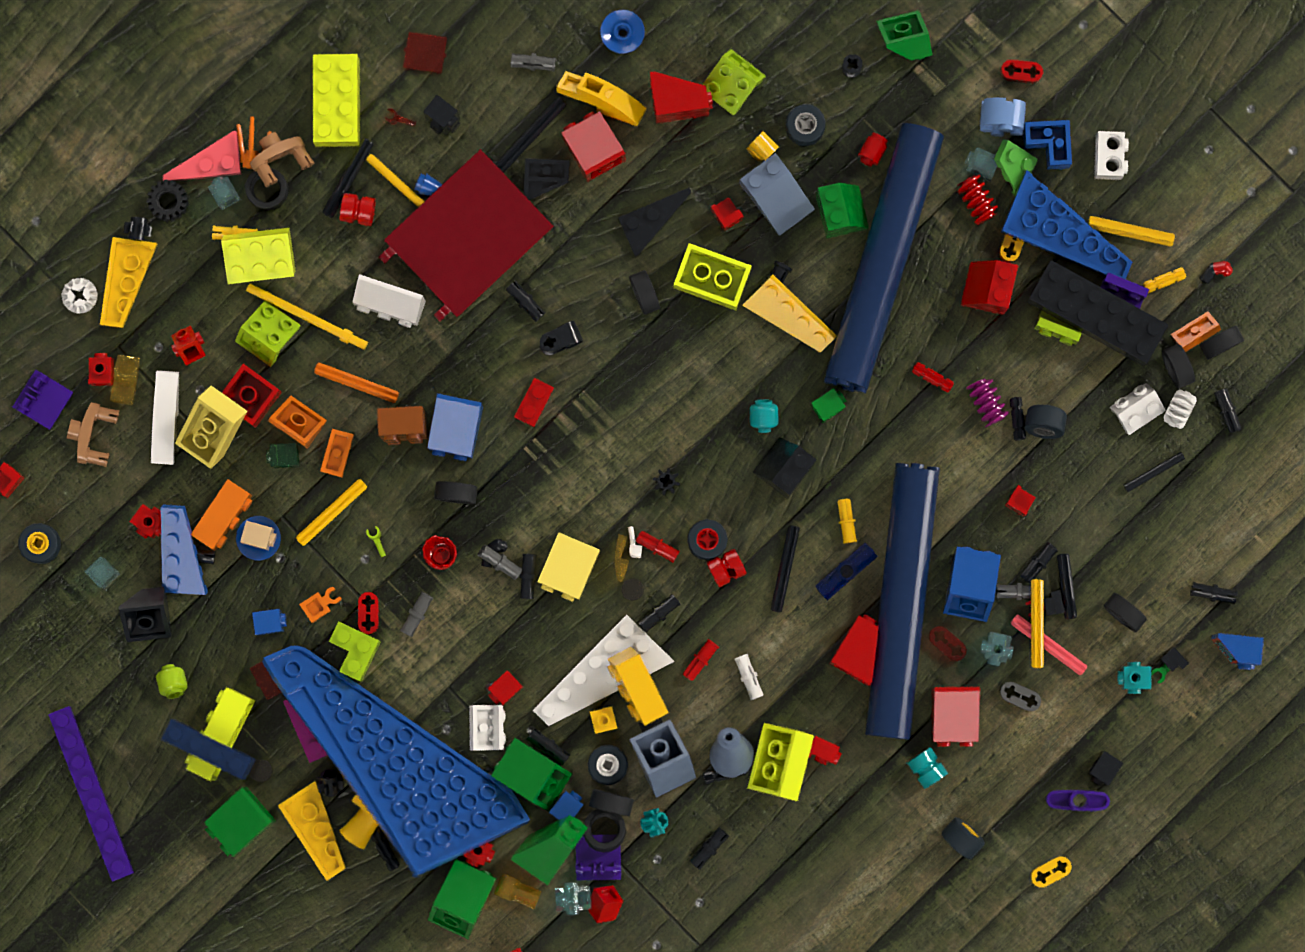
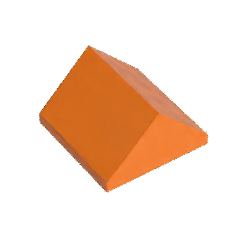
(297, 421)

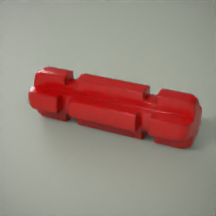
(933, 377)

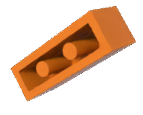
(222, 515)

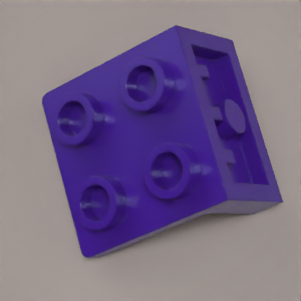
(1125, 289)

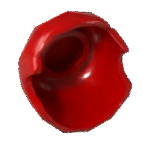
(439, 552)

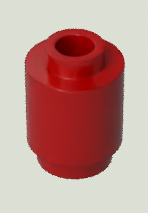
(873, 150)

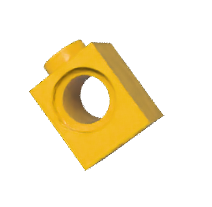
(603, 720)

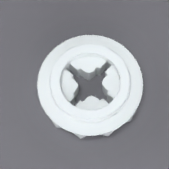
(89, 293)

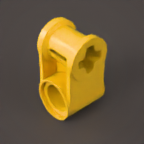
(762, 147)

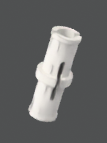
(749, 677)

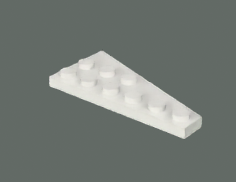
(591, 679)

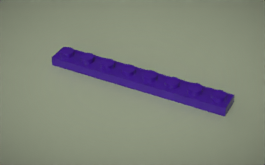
(91, 793)

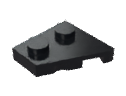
(544, 176)

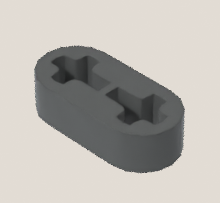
(1017, 701)

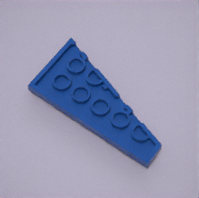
(1056, 228)

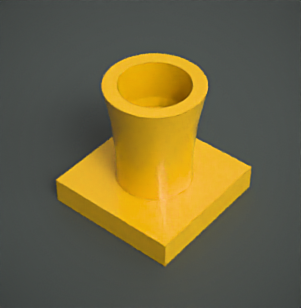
(360, 827)

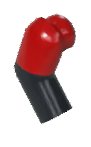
(1214, 269)

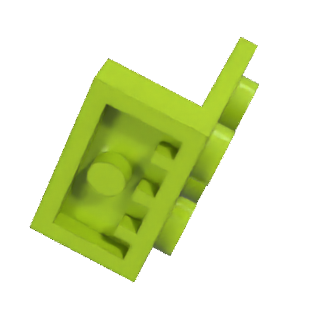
(732, 81)
(266, 332)

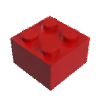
(252, 394)

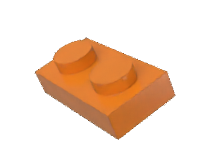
(1196, 331)
(337, 453)

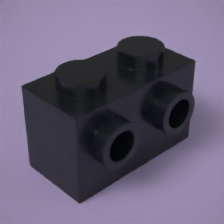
(442, 116)

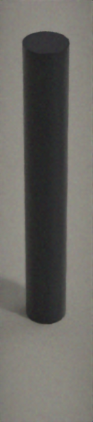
(1154, 472)

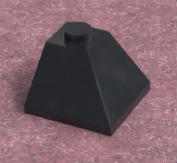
(146, 615)

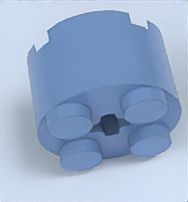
(1002, 116)

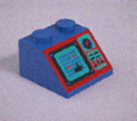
(1240, 650)

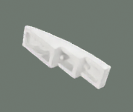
(165, 417)

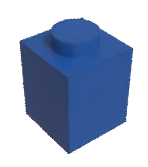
(269, 622)
(567, 805)

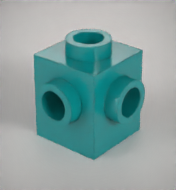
(1142, 674)

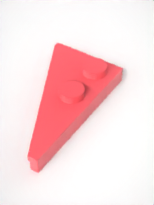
(214, 161)

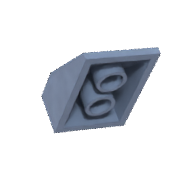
(776, 194)

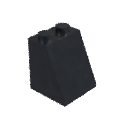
(784, 466)

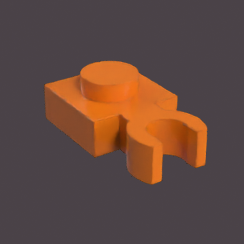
(317, 606)

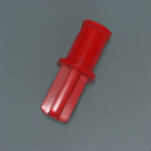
(657, 546)
(700, 660)

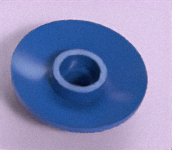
(619, 21)
(253, 552)

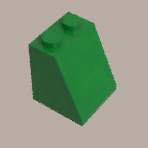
(841, 209)
(531, 774)
(239, 822)
(549, 847)
(461, 898)

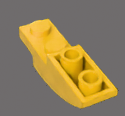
(600, 93)

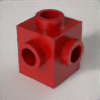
(188, 345)
(142, 518)
(486, 855)

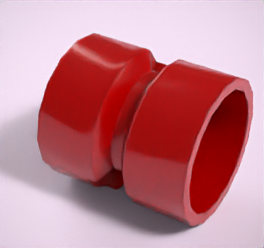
(361, 210)
(726, 568)

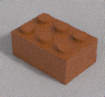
(402, 425)

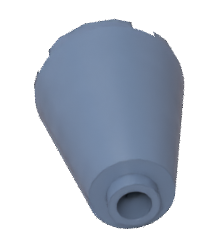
(731, 753)

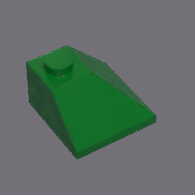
(906, 35)

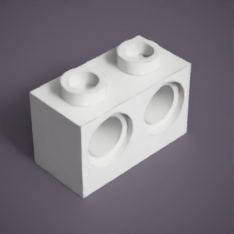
(1104, 154)

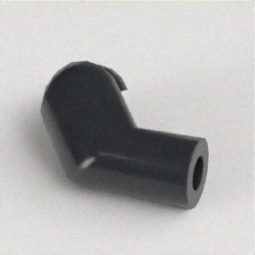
(498, 546)

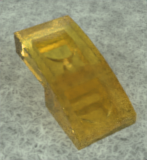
(125, 379)
(620, 564)

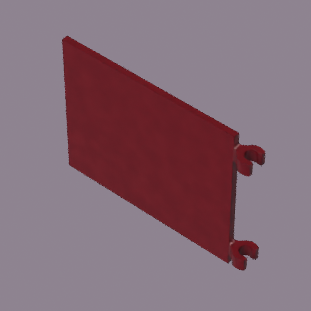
(467, 234)

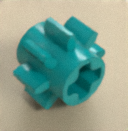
(654, 822)

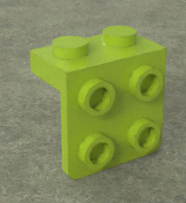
(1050, 326)

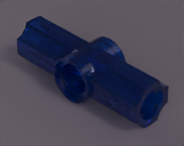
(835, 581)

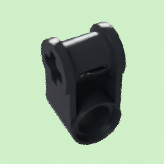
(565, 337)

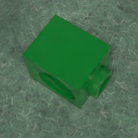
(829, 405)

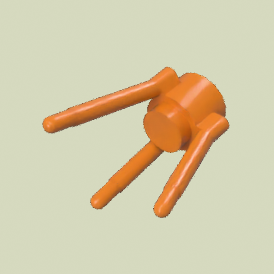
(250, 154)

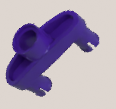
(1064, 800)

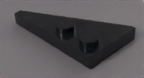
(646, 222)

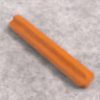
(356, 382)

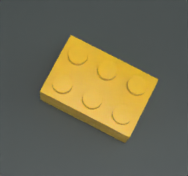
(636, 686)

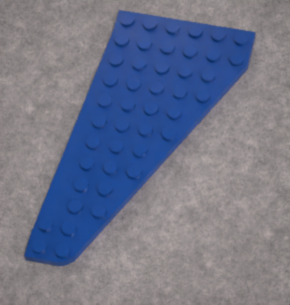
(411, 782)

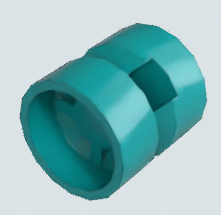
(927, 768)

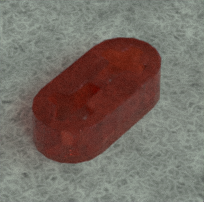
(951, 640)

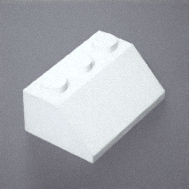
(388, 301)

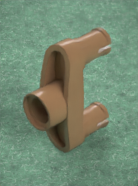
(274, 149)
(82, 431)

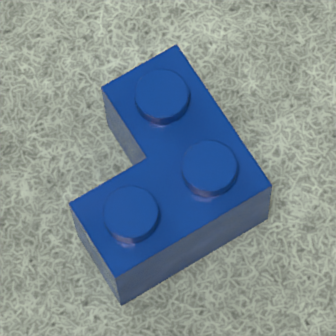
(1053, 137)

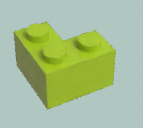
(360, 648)

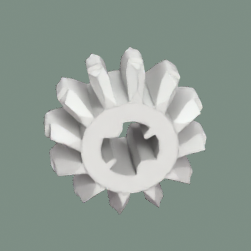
(1180, 409)

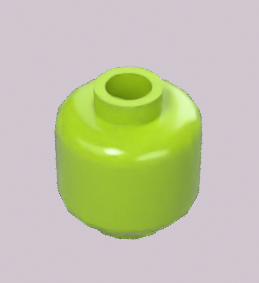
(171, 681)

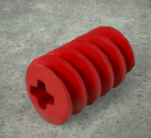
(977, 199)

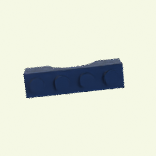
(208, 749)

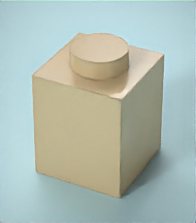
(258, 535)

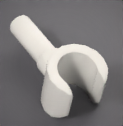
(635, 550)

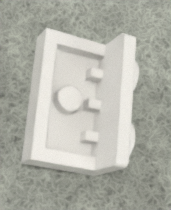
(1138, 408)
(486, 727)

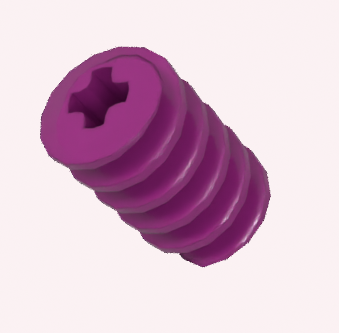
(987, 401)

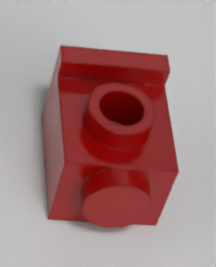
(102, 378)
(824, 751)

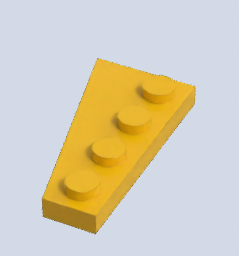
(125, 275)
(783, 309)
(312, 825)

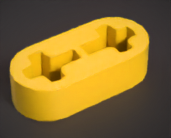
(1007, 240)
(1048, 866)

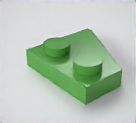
(1014, 163)

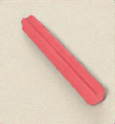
(1051, 646)

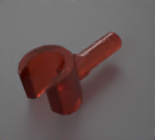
(400, 119)

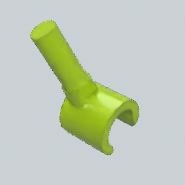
(377, 541)

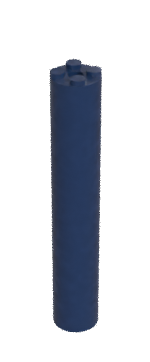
(884, 258)
(902, 601)

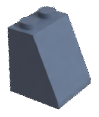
(663, 758)

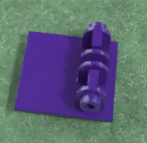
(42, 399)
(596, 864)

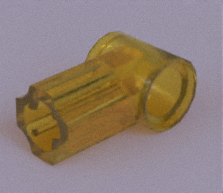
(512, 889)

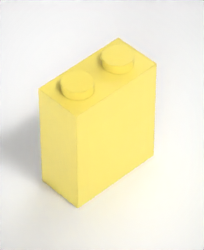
(568, 567)

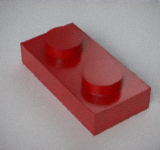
(534, 402)

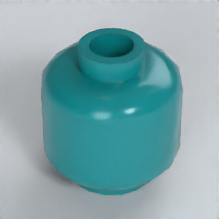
(764, 415)

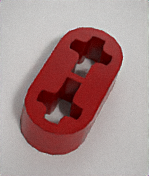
(1022, 66)
(374, 613)

